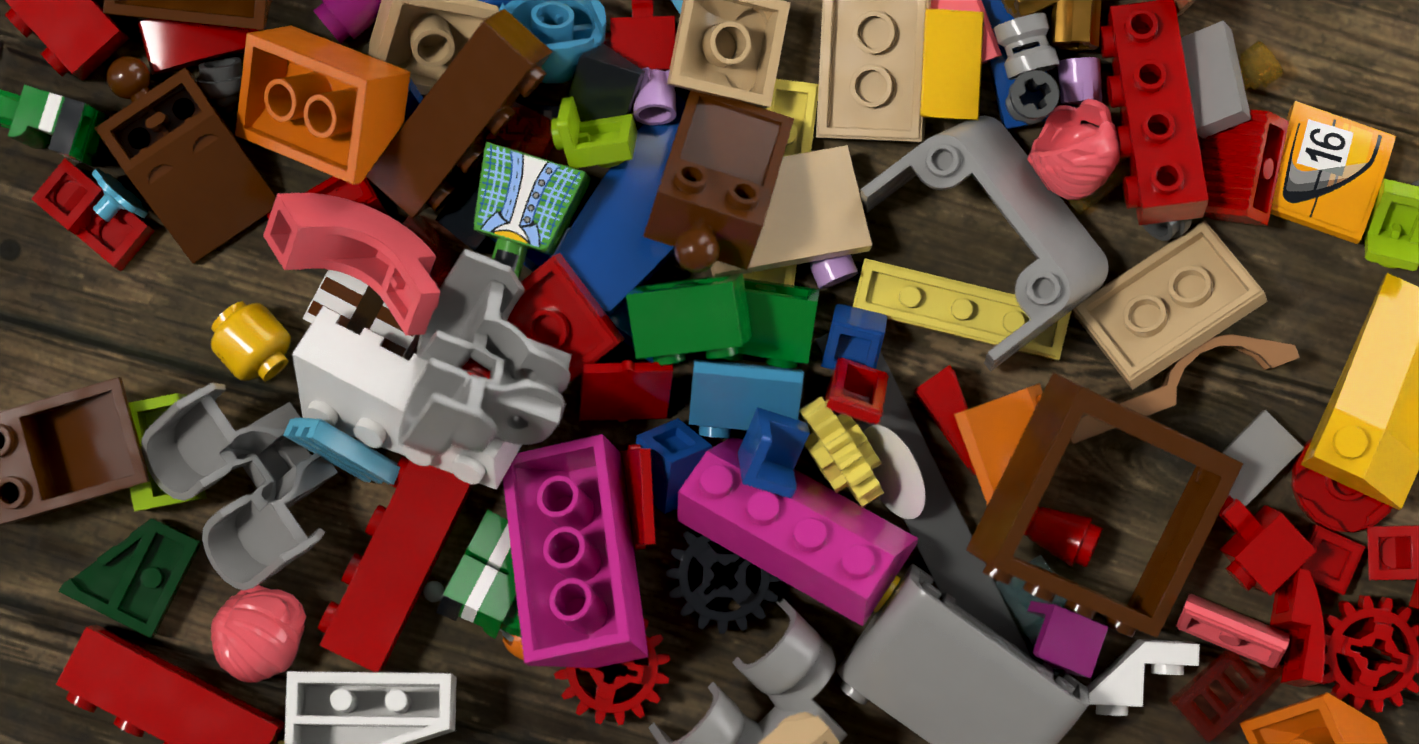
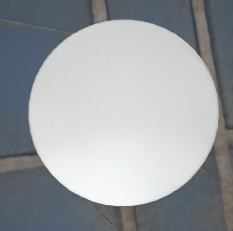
(897, 474)

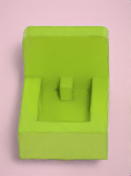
(593, 142)
(1394, 227)

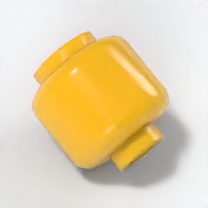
(250, 341)

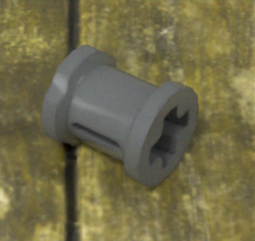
(1035, 81)

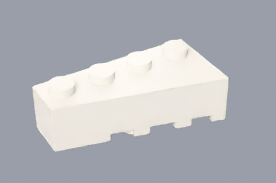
(365, 393)

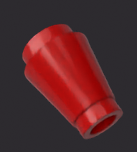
(1064, 535)

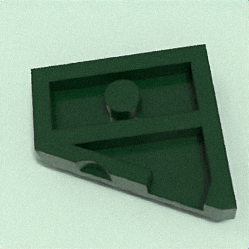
(137, 577)

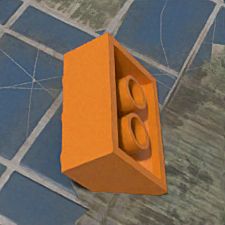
(319, 101)

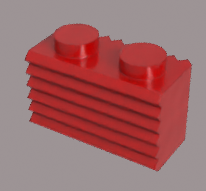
(1244, 168)

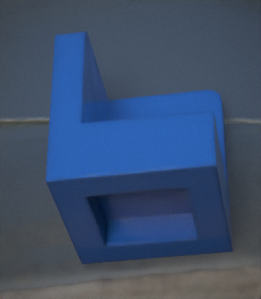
(771, 452)
(674, 456)

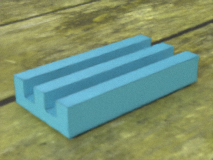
(342, 450)

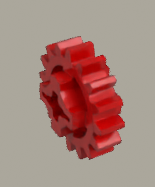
(1375, 632)
(606, 689)

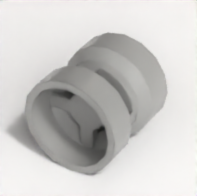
(1023, 34)

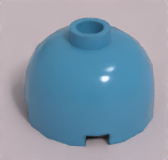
(565, 28)

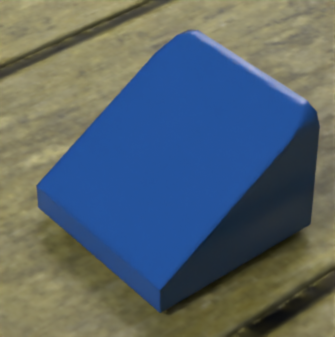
(854, 336)

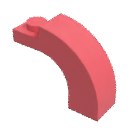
(360, 242)

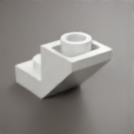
(1123, 680)

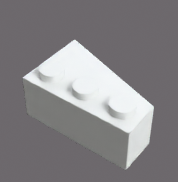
(368, 707)

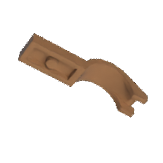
(1264, 352)

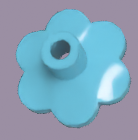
(115, 197)

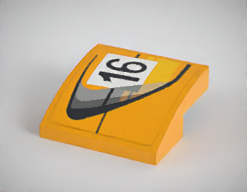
(1330, 172)

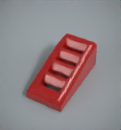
(857, 391)
(942, 399)

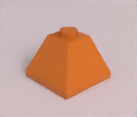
(994, 431)
(1313, 721)

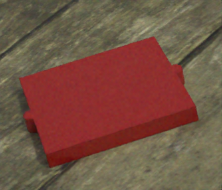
(625, 391)
(639, 494)

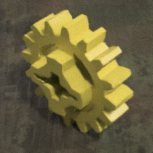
(842, 452)

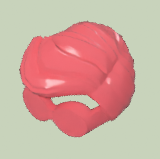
(1076, 156)
(258, 633)

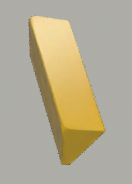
(952, 64)

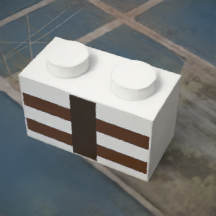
(360, 309)

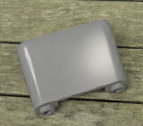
(955, 675)

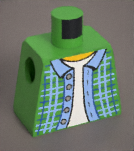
(525, 203)

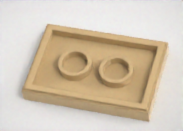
(871, 70)
(810, 214)
(1169, 304)

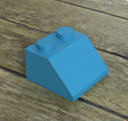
(730, 392)

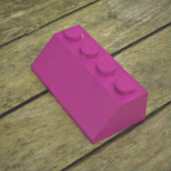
(808, 540)
(574, 556)

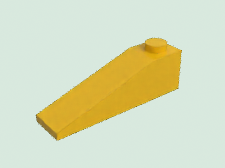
(1373, 415)

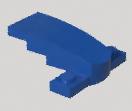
(607, 236)

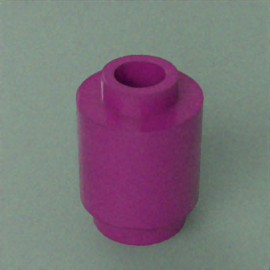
(347, 16)

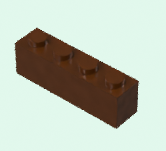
(460, 113)

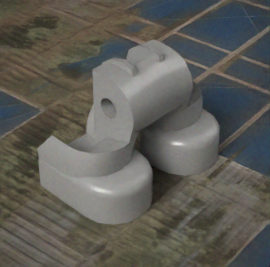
(526, 377)
(197, 447)
(787, 674)

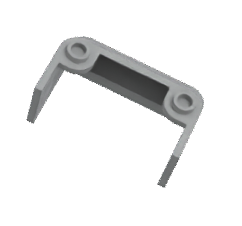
(1068, 258)

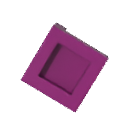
(1067, 639)

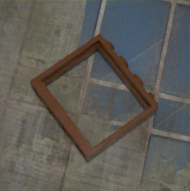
(1030, 474)

